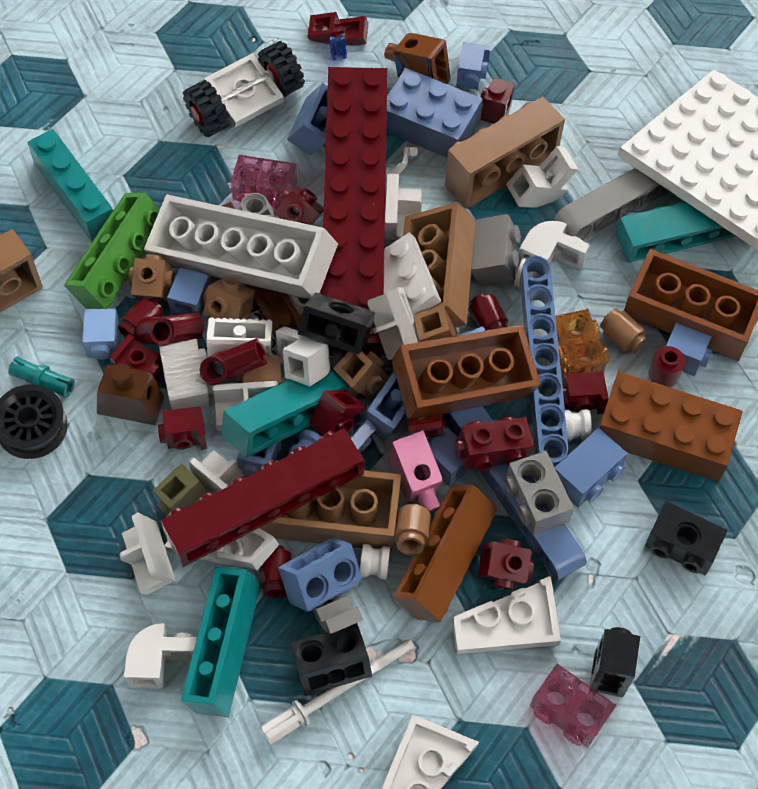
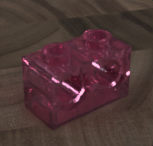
(262, 177)
(578, 699)

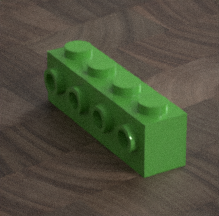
(113, 252)

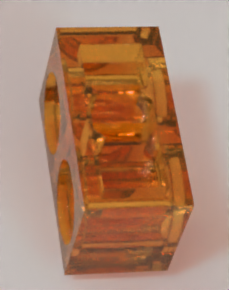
(585, 345)

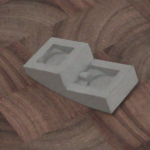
(337, 615)

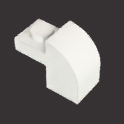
(544, 183)
(551, 243)
(303, 357)
(150, 651)

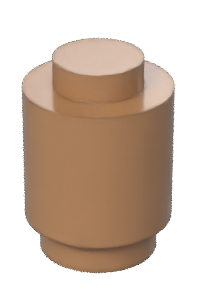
(623, 331)
(412, 529)

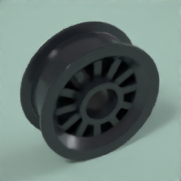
(17, 408)

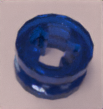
(337, 47)

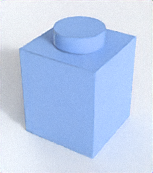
(100, 332)

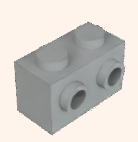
(495, 250)

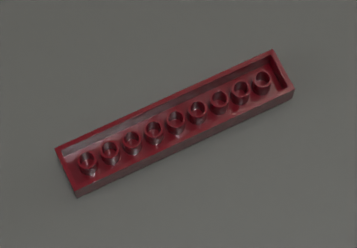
(356, 188)

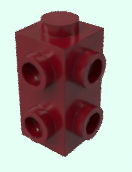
(493, 443)

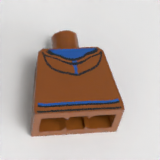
(421, 54)

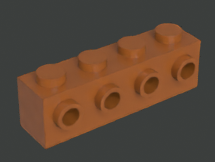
(451, 545)

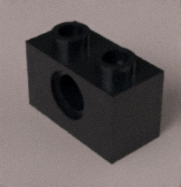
(336, 323)
(702, 534)

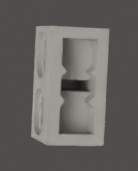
(546, 491)

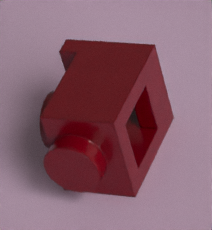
(496, 100)
(130, 353)
(585, 391)
(336, 411)
(183, 428)

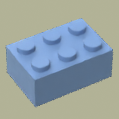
(431, 112)

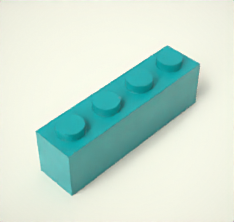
(70, 182)
(667, 231)
(275, 413)
(221, 642)

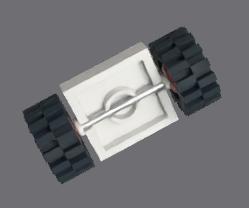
(244, 89)

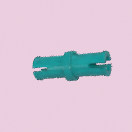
(41, 376)

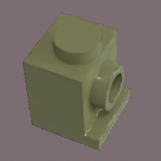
(179, 490)

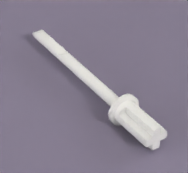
(298, 714)

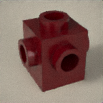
(306, 203)
(506, 563)

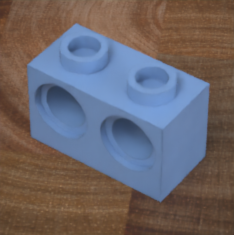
(318, 569)

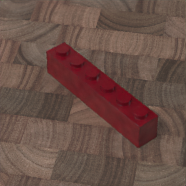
(263, 496)

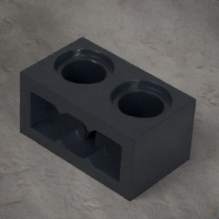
(331, 659)
(615, 661)

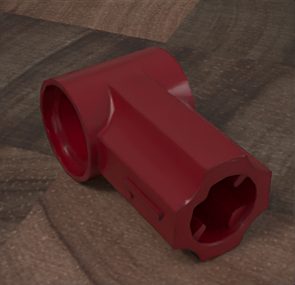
(171, 328)
(234, 362)

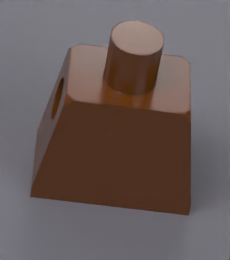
(129, 394)

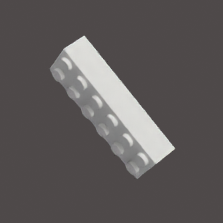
(242, 246)

